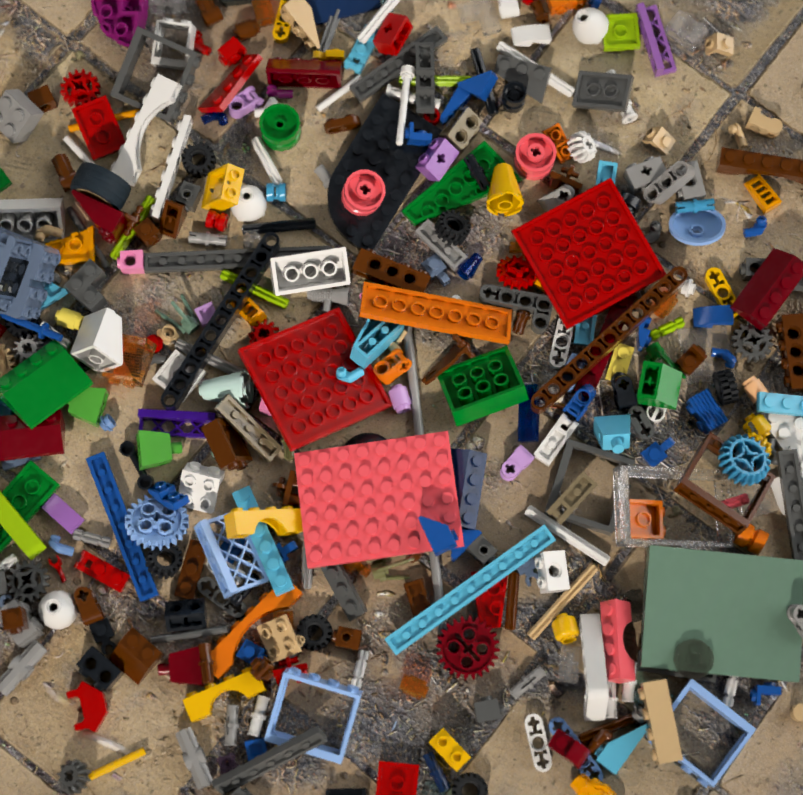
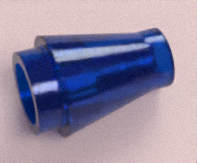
(469, 267)

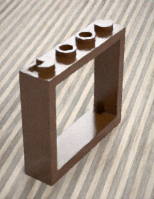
(711, 504)

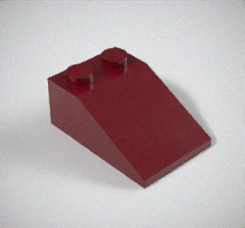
(105, 219)

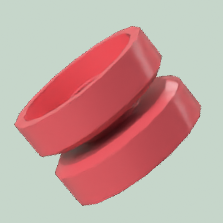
(535, 156)
(353, 189)

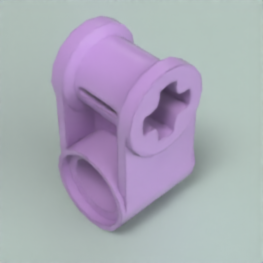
(247, 101)
(518, 461)

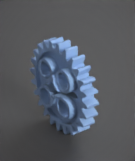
(156, 522)

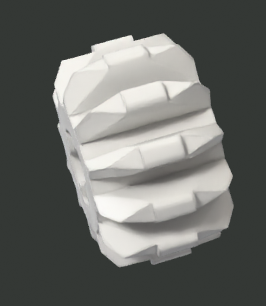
(581, 147)

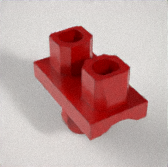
(288, 661)

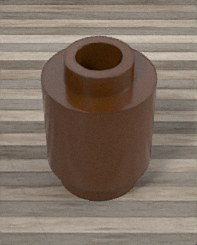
(246, 29)

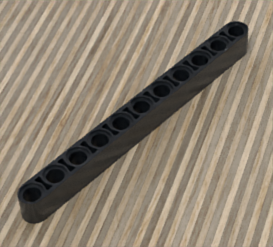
(220, 330)

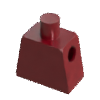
(183, 667)

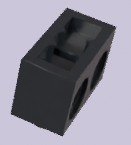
(185, 614)
(103, 665)

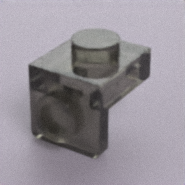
(636, 599)

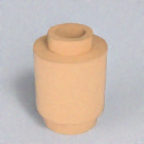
(752, 387)

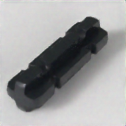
(237, 598)

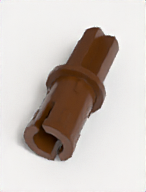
(206, 663)

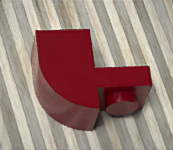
(568, 748)

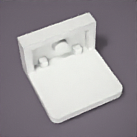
(201, 486)

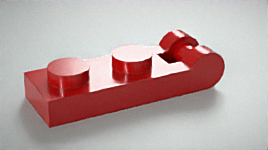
(103, 571)

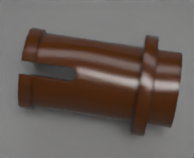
(539, 12)
(521, 321)

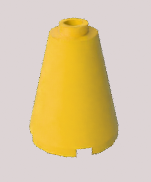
(504, 192)

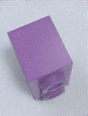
(437, 159)

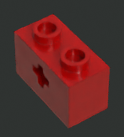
(392, 34)

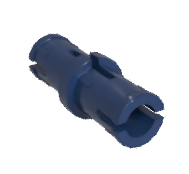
(436, 771)

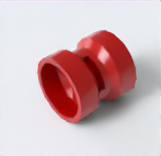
(216, 220)

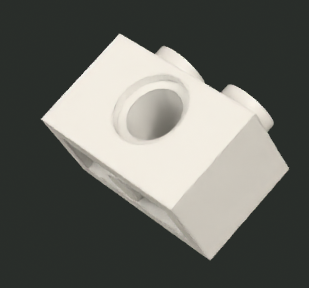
(557, 563)

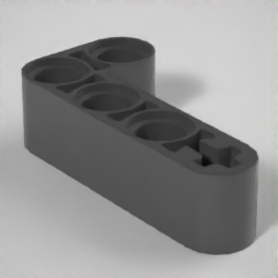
(515, 304)

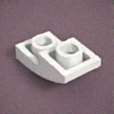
(530, 34)

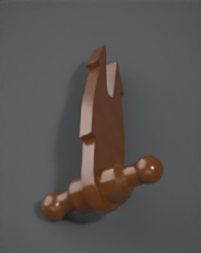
(132, 220)
(462, 346)

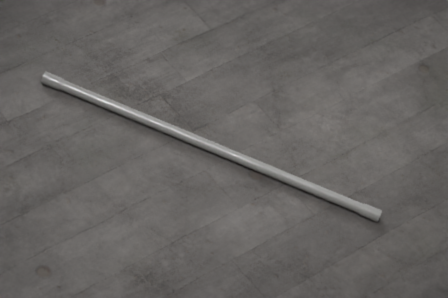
(419, 430)

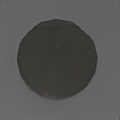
(687, 657)

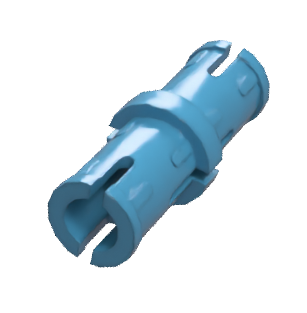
(695, 205)

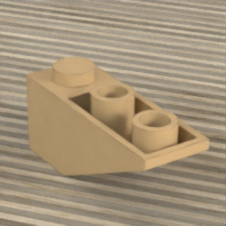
(301, 19)

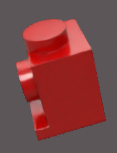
(231, 52)

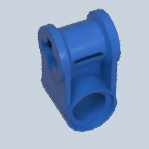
(578, 403)

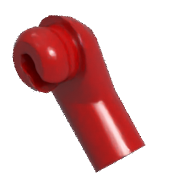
(199, 45)

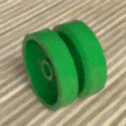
(280, 127)

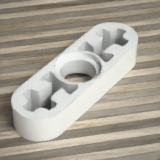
(563, 357)
(530, 738)

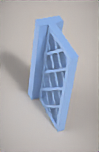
(218, 563)

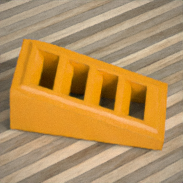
(765, 208)
(256, 314)

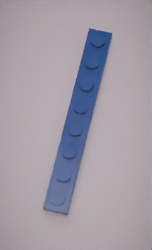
(116, 512)

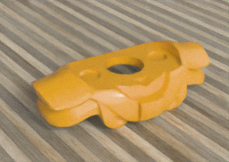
(585, 786)

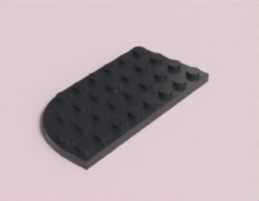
(377, 151)

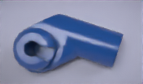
(758, 228)
(726, 355)

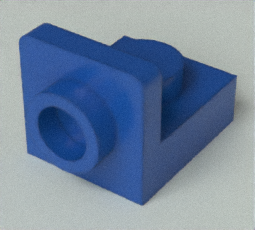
(418, 138)
(250, 651)

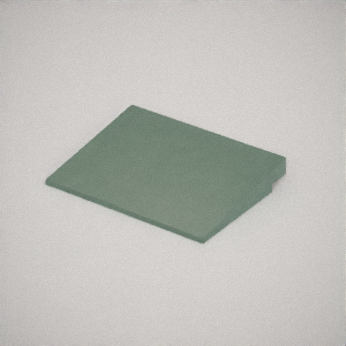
(729, 604)

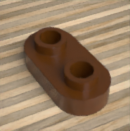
(344, 124)

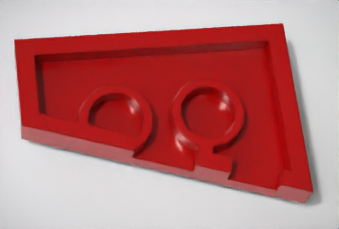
(491, 603)

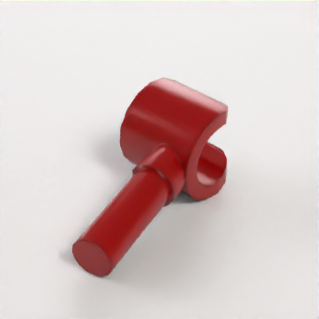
(57, 566)

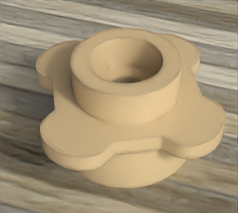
(169, 329)

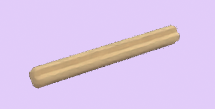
(562, 601)

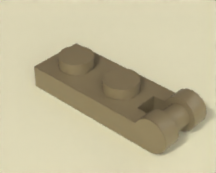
(572, 497)

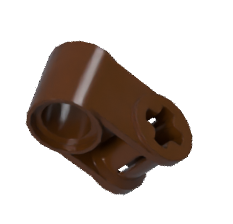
(90, 609)

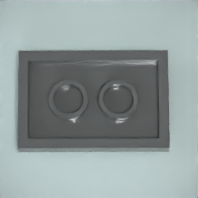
(602, 91)

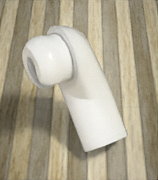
(271, 101)

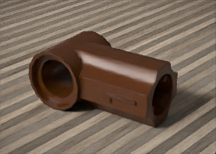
(209, 12)
(64, 170)

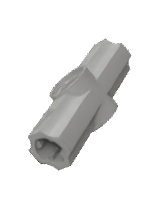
(21, 667)
(194, 758)

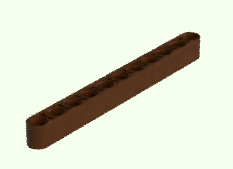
(612, 331)

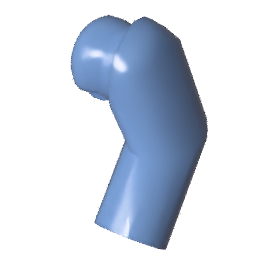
(58, 547)

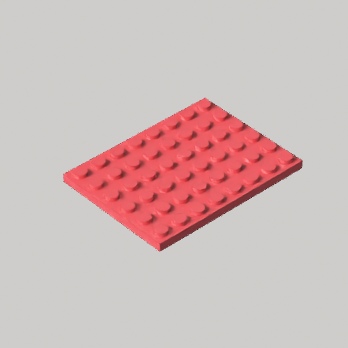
(369, 495)

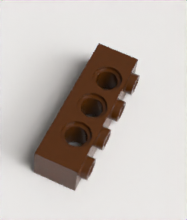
(367, 257)
(794, 324)

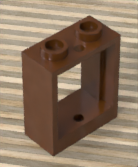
(226, 445)

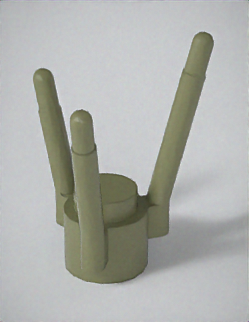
(380, 569)

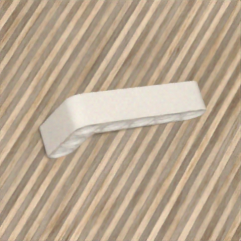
(594, 668)

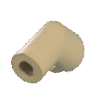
(46, 231)

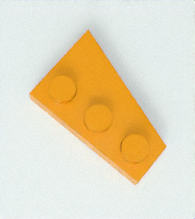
(76, 248)

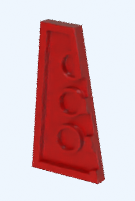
(227, 90)

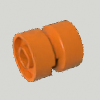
(752, 539)

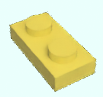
(620, 360)

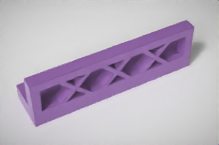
(651, 41)

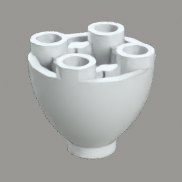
(590, 25)
(252, 208)
(64, 614)

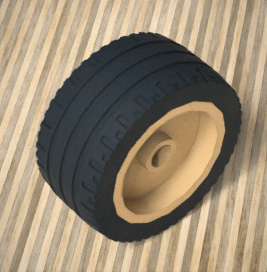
(101, 185)

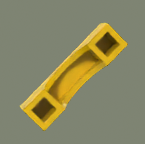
(243, 523)
(200, 704)

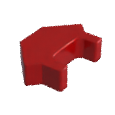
(93, 706)

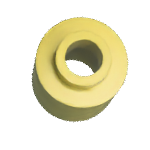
(68, 319)

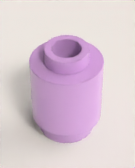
(400, 398)

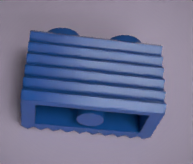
(706, 411)

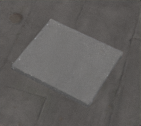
(706, 338)

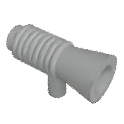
(330, 295)

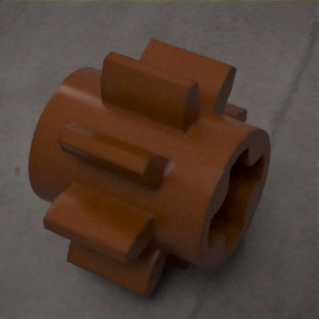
(262, 668)

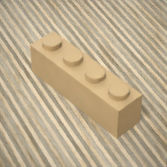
(661, 722)

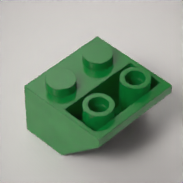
(659, 385)

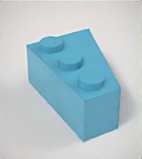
(374, 340)

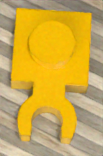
(330, 54)

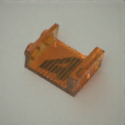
(136, 362)

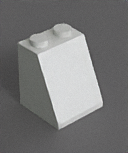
(100, 341)

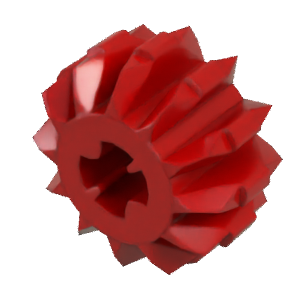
(266, 328)

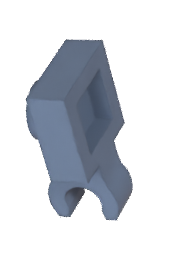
(436, 268)

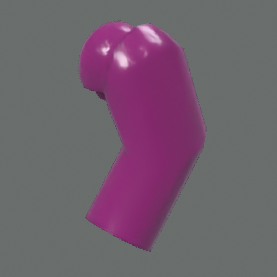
(272, 91)

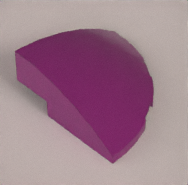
(120, 18)

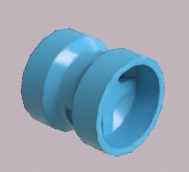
(280, 192)

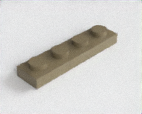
(248, 428)

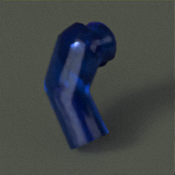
(216, 116)

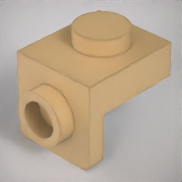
(720, 44)
(659, 139)

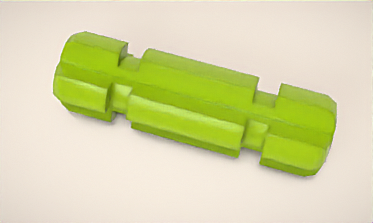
(667, 328)

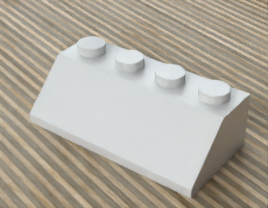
(32, 214)
(309, 271)

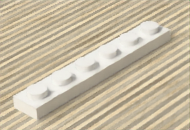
(173, 161)

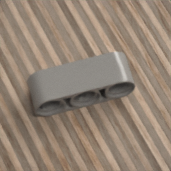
(678, 180)

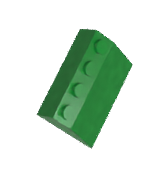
(43, 384)
(482, 386)

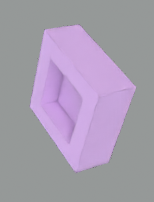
(205, 313)

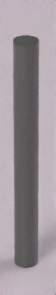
(81, 227)
(189, 634)

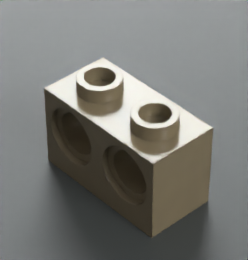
(458, 125)

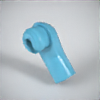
(347, 376)

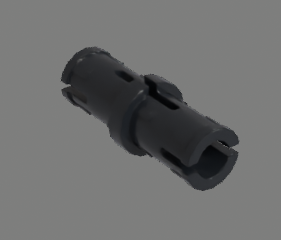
(477, 172)

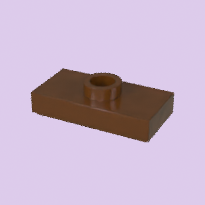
(417, 596)

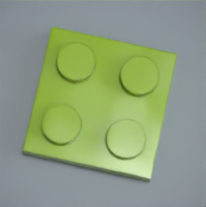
(622, 33)

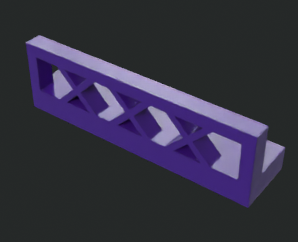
(176, 416)

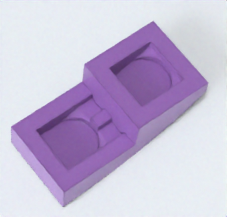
(63, 513)

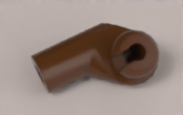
(599, 738)

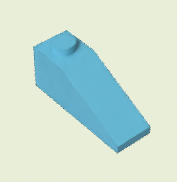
(616, 752)

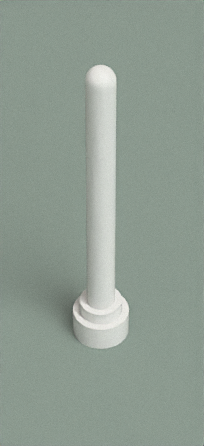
(407, 74)

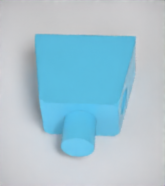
(612, 432)

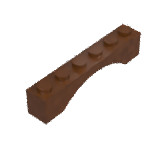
(745, 162)

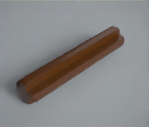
(512, 598)
(612, 726)

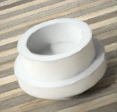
(688, 288)

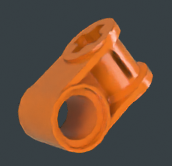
(391, 367)

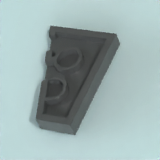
(531, 75)

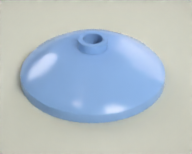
(697, 228)

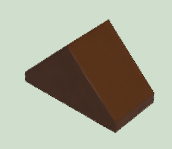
(172, 218)

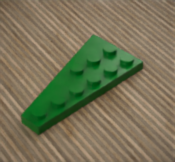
(454, 188)

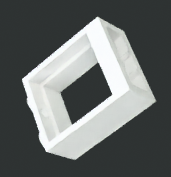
(156, 59)

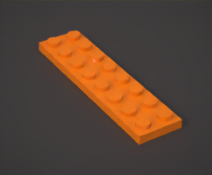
(435, 313)

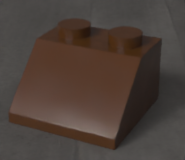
(136, 655)

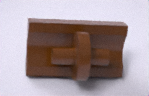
(557, 179)
(289, 498)

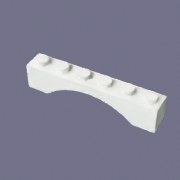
(162, 94)

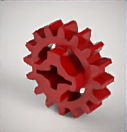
(80, 81)
(515, 272)

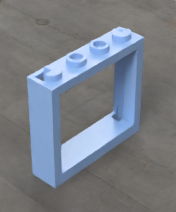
(728, 714)
(321, 751)

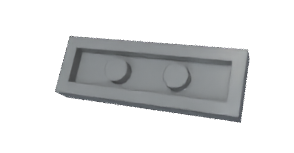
(448, 253)

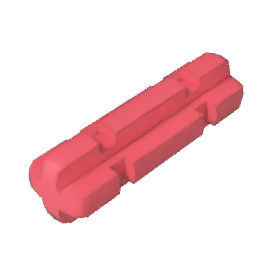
(736, 501)

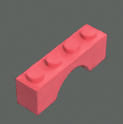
(614, 618)

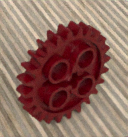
(453, 658)

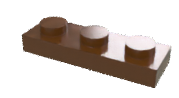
(191, 571)

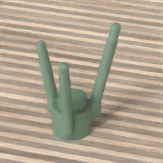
(189, 324)

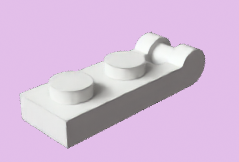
(555, 440)

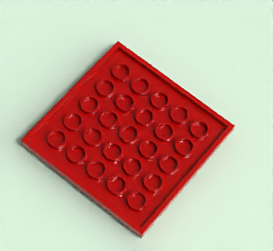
(588, 253)
(300, 381)

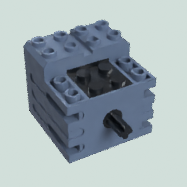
(23, 274)

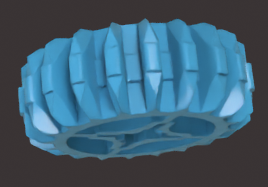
(741, 466)

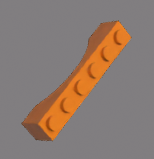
(225, 651)

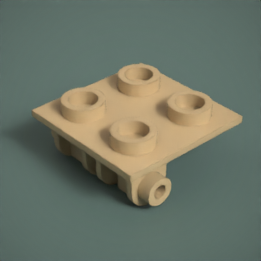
(280, 638)

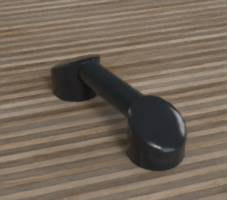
(129, 449)

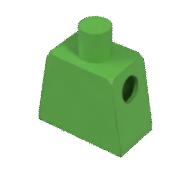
(89, 405)
(155, 449)

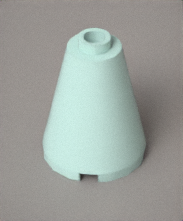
(234, 384)

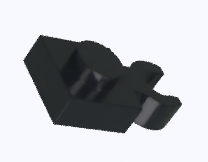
(102, 632)

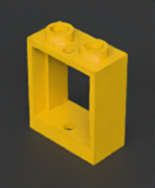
(223, 195)

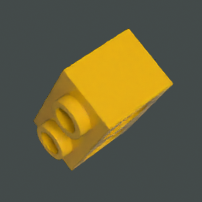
(449, 749)

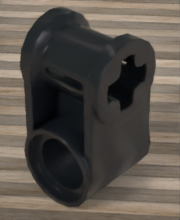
(623, 394)

